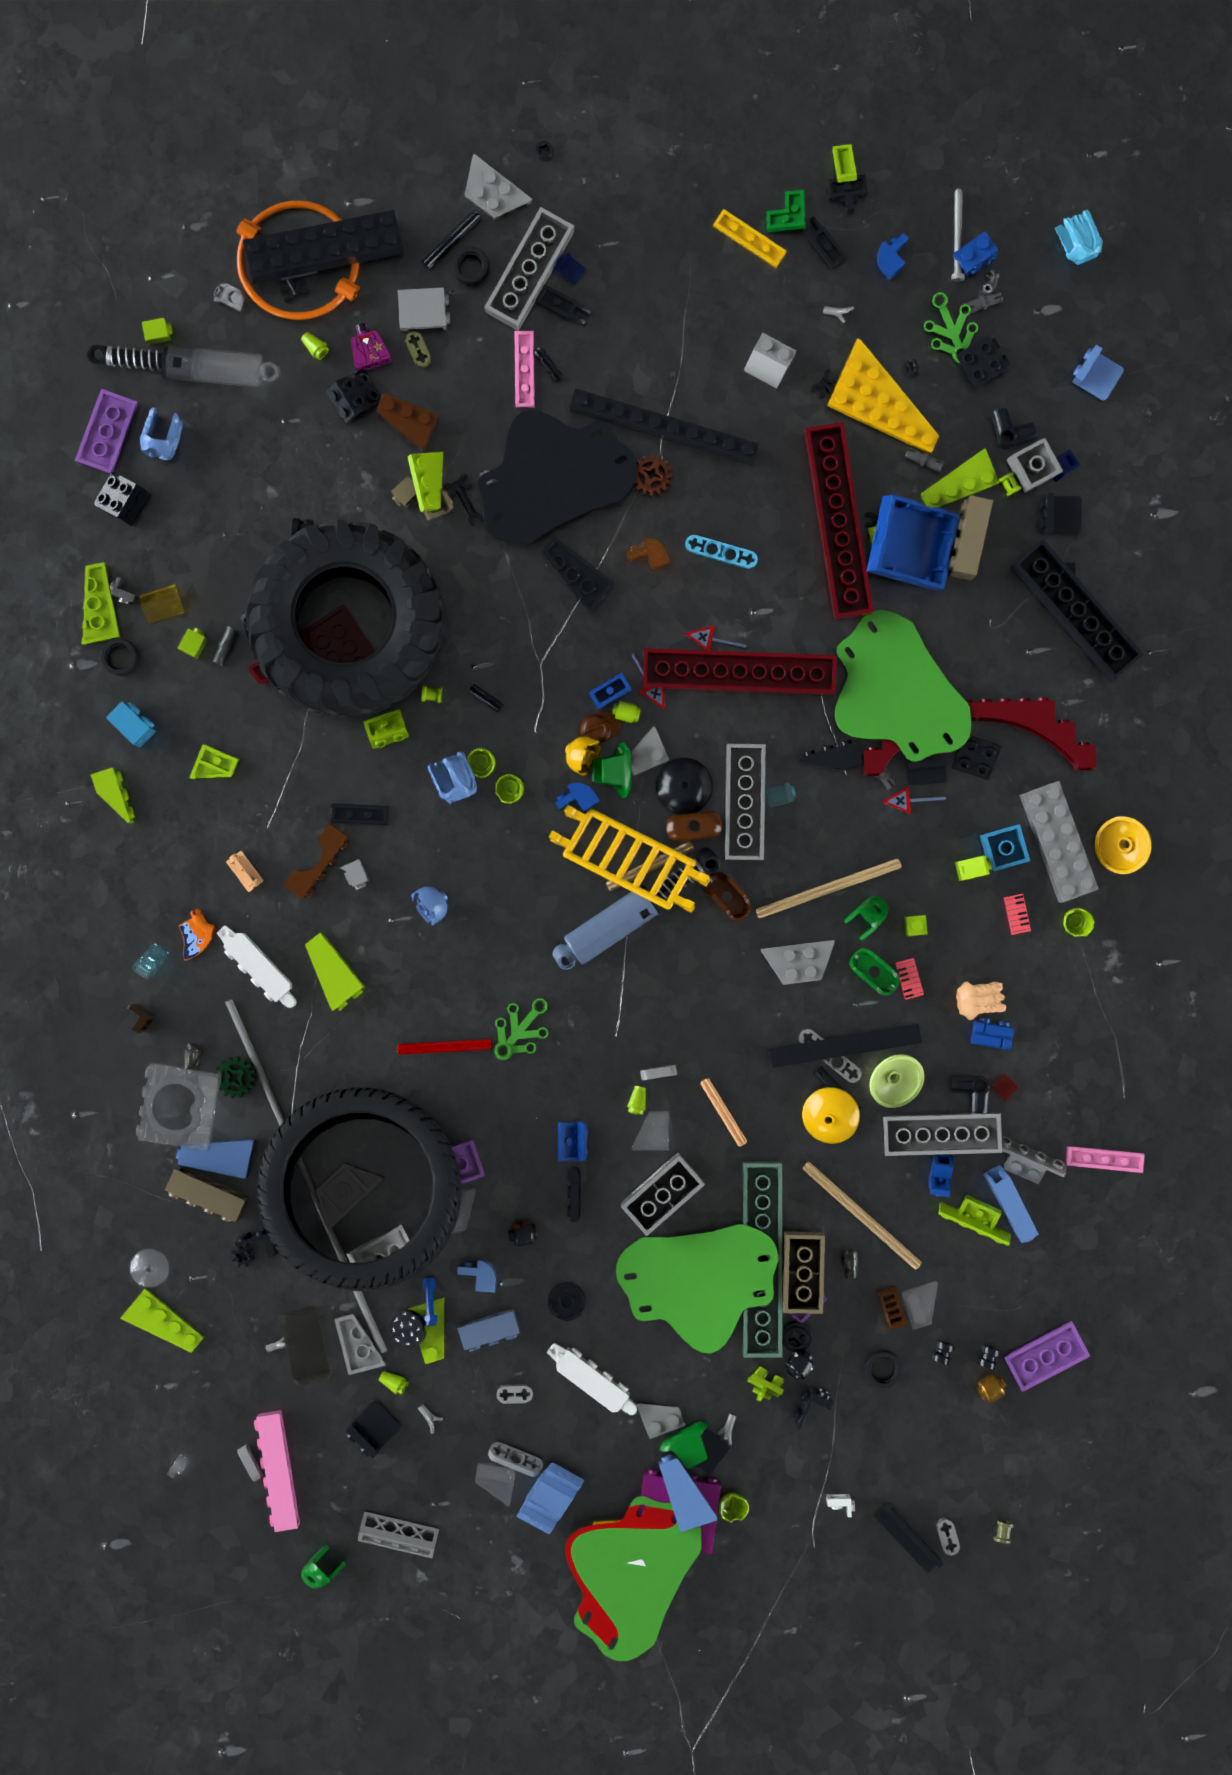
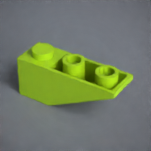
(109, 788)
(973, 867)

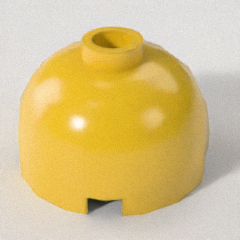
(581, 753)

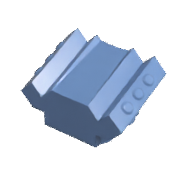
(549, 1497)

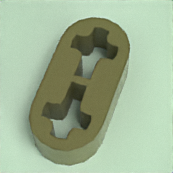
(422, 347)

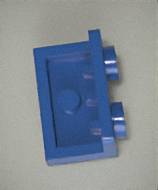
(976, 254)
(572, 1141)

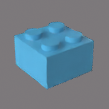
(131, 724)
(1005, 847)

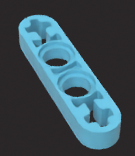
(720, 555)

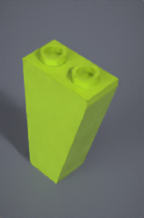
(333, 973)

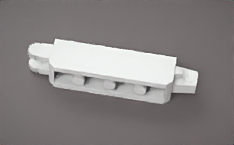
(258, 965)
(591, 1380)

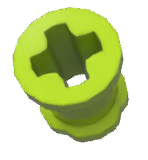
(1010, 477)
(431, 694)

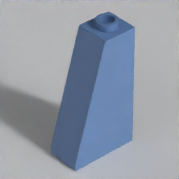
(224, 1157)
(1011, 1203)
(686, 1499)

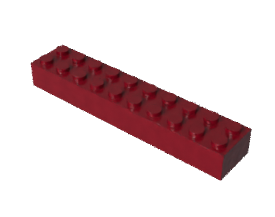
(838, 521)
(739, 672)

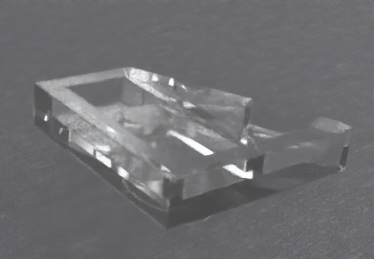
(920, 1304)

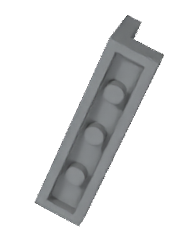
(398, 1541)

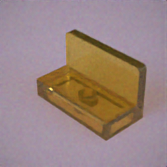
(161, 604)

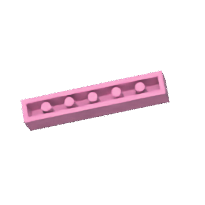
(277, 1471)

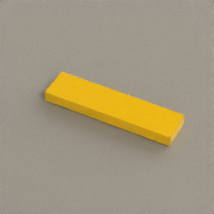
(749, 238)

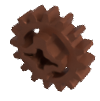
(660, 479)

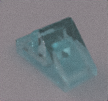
(150, 961)

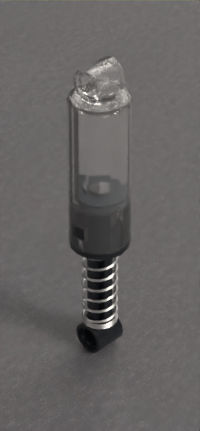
(193, 364)

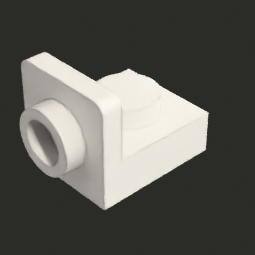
(837, 1501)

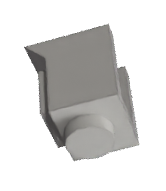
(355, 874)

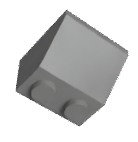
(769, 360)
(1034, 465)

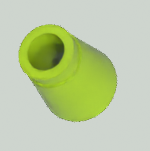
(315, 346)
(637, 1102)
(394, 1382)

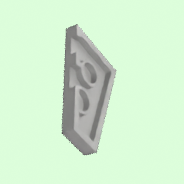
(356, 1345)

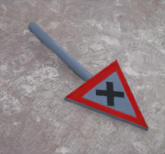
(704, 636)
(653, 695)
(902, 800)

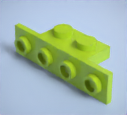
(978, 1217)

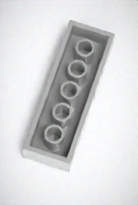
(529, 269)
(745, 802)
(1058, 842)
(943, 1134)

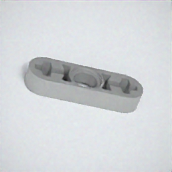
(500, 1459)

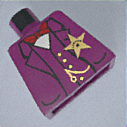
(368, 349)

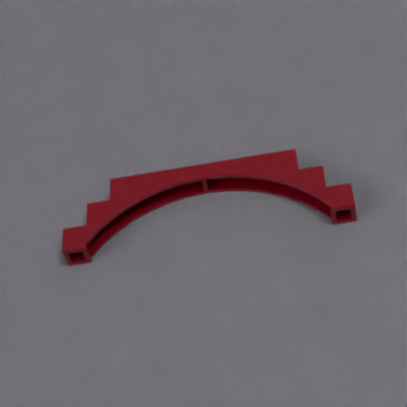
(1033, 716)

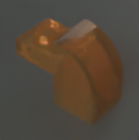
(653, 550)

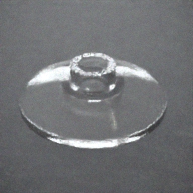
(158, 1265)

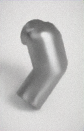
(991, 284)

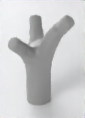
(837, 311)
(275, 1346)
(430, 1418)
(728, 1428)

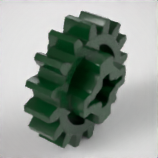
(241, 1084)

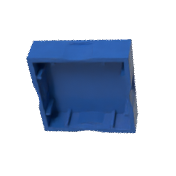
(913, 542)

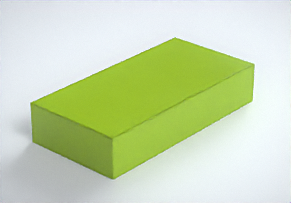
(844, 163)

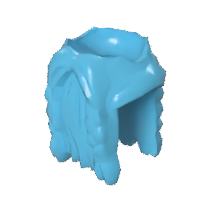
(1080, 238)

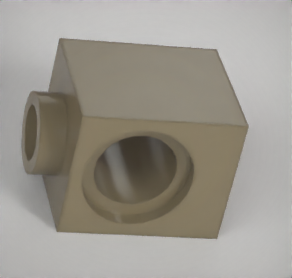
(404, 493)

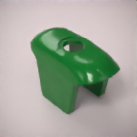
(614, 770)
(870, 914)
(887, 980)
(688, 1444)
(316, 1574)

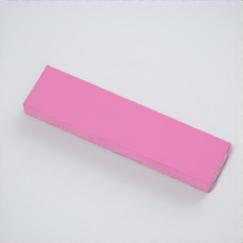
(524, 369)
(1105, 1159)

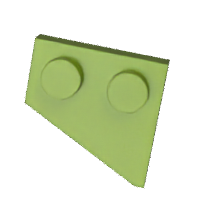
(213, 763)

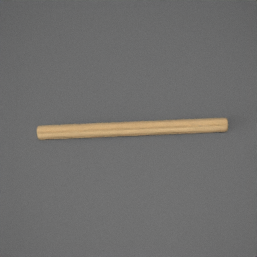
(828, 888)
(860, 1214)

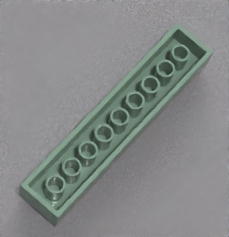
(763, 1212)

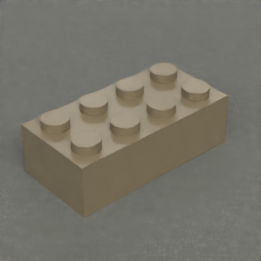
(970, 538)
(207, 1193)

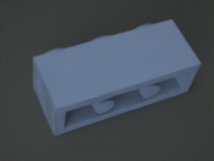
(489, 1330)

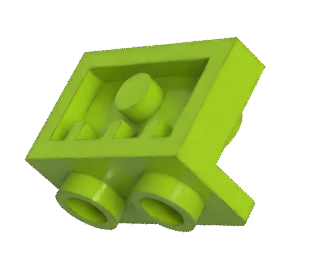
(386, 729)

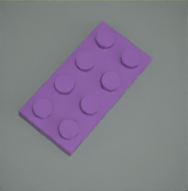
(106, 431)
(1046, 1356)

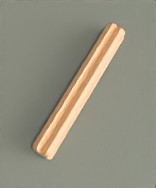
(723, 1112)

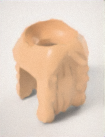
(980, 999)

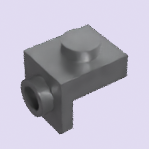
(229, 296)
(124, 597)

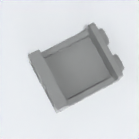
(423, 309)

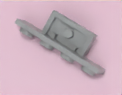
(1030, 1163)

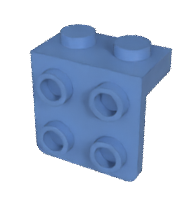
(1097, 374)

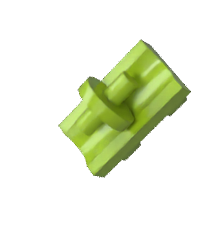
(759, 1381)

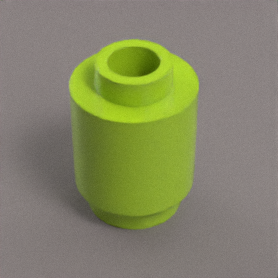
(626, 711)

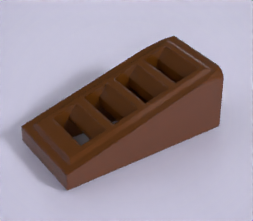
(892, 1290)

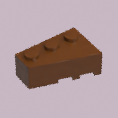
(410, 420)

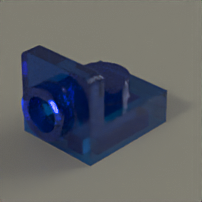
(570, 268)
(1068, 464)

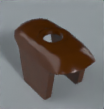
(679, 831)
(738, 907)

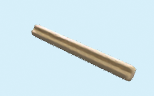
(658, 862)

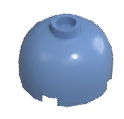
(431, 903)

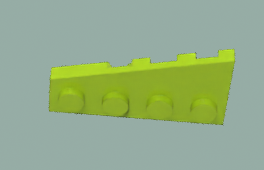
(967, 479)
(99, 611)
(160, 1320)

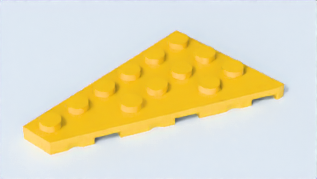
(875, 399)

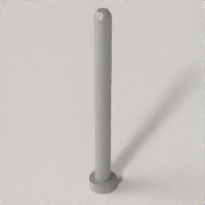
(958, 275)

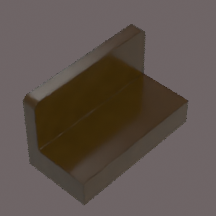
(144, 1020)

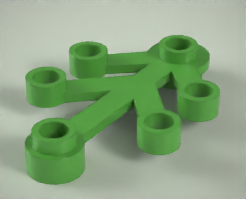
(952, 330)
(518, 1031)

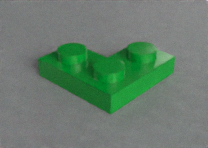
(792, 216)

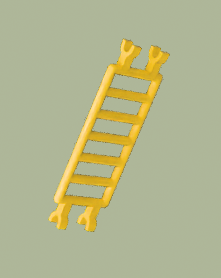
(674, 897)

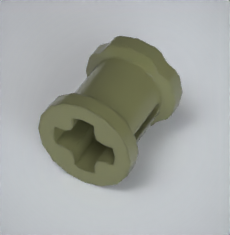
(1004, 1531)

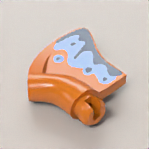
(196, 934)

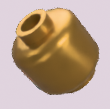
(991, 1388)

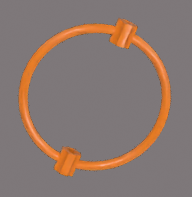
(249, 229)

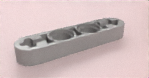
(852, 1066)

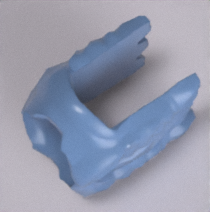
(160, 448)
(453, 778)

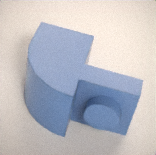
(484, 1274)

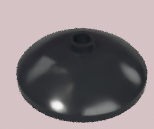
(684, 800)

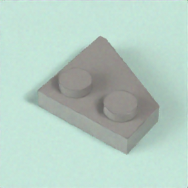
(660, 1418)

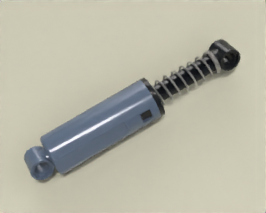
(622, 918)

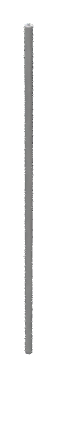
(302, 1167)

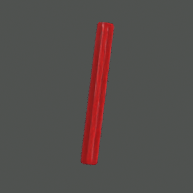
(449, 1046)

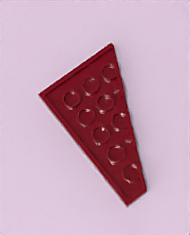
(331, 638)

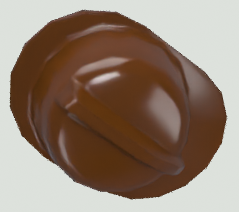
(600, 726)

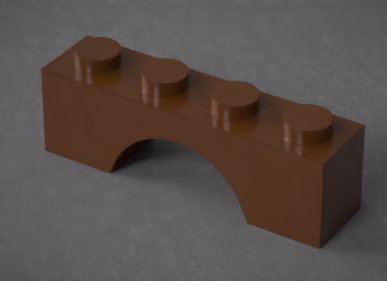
(331, 842)

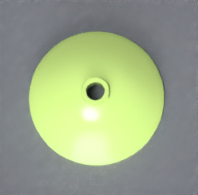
(902, 1086)

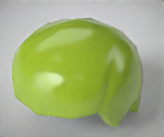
(481, 762)
(509, 788)
(1078, 922)
(733, 1507)

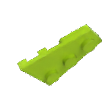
(427, 479)
(433, 1344)

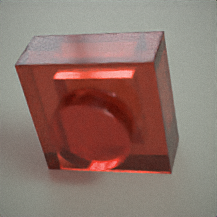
(1004, 1087)

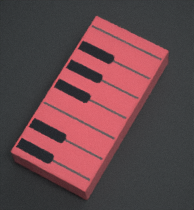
(1017, 914)
(909, 978)

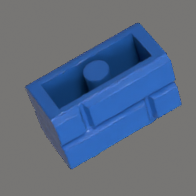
(610, 691)
(992, 1035)

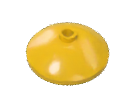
(1111, 845)
(835, 1104)

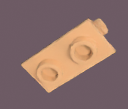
(244, 871)

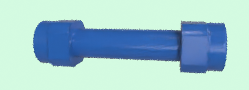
(429, 1319)

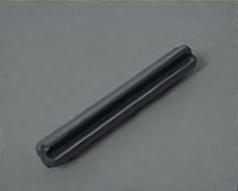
(450, 240)

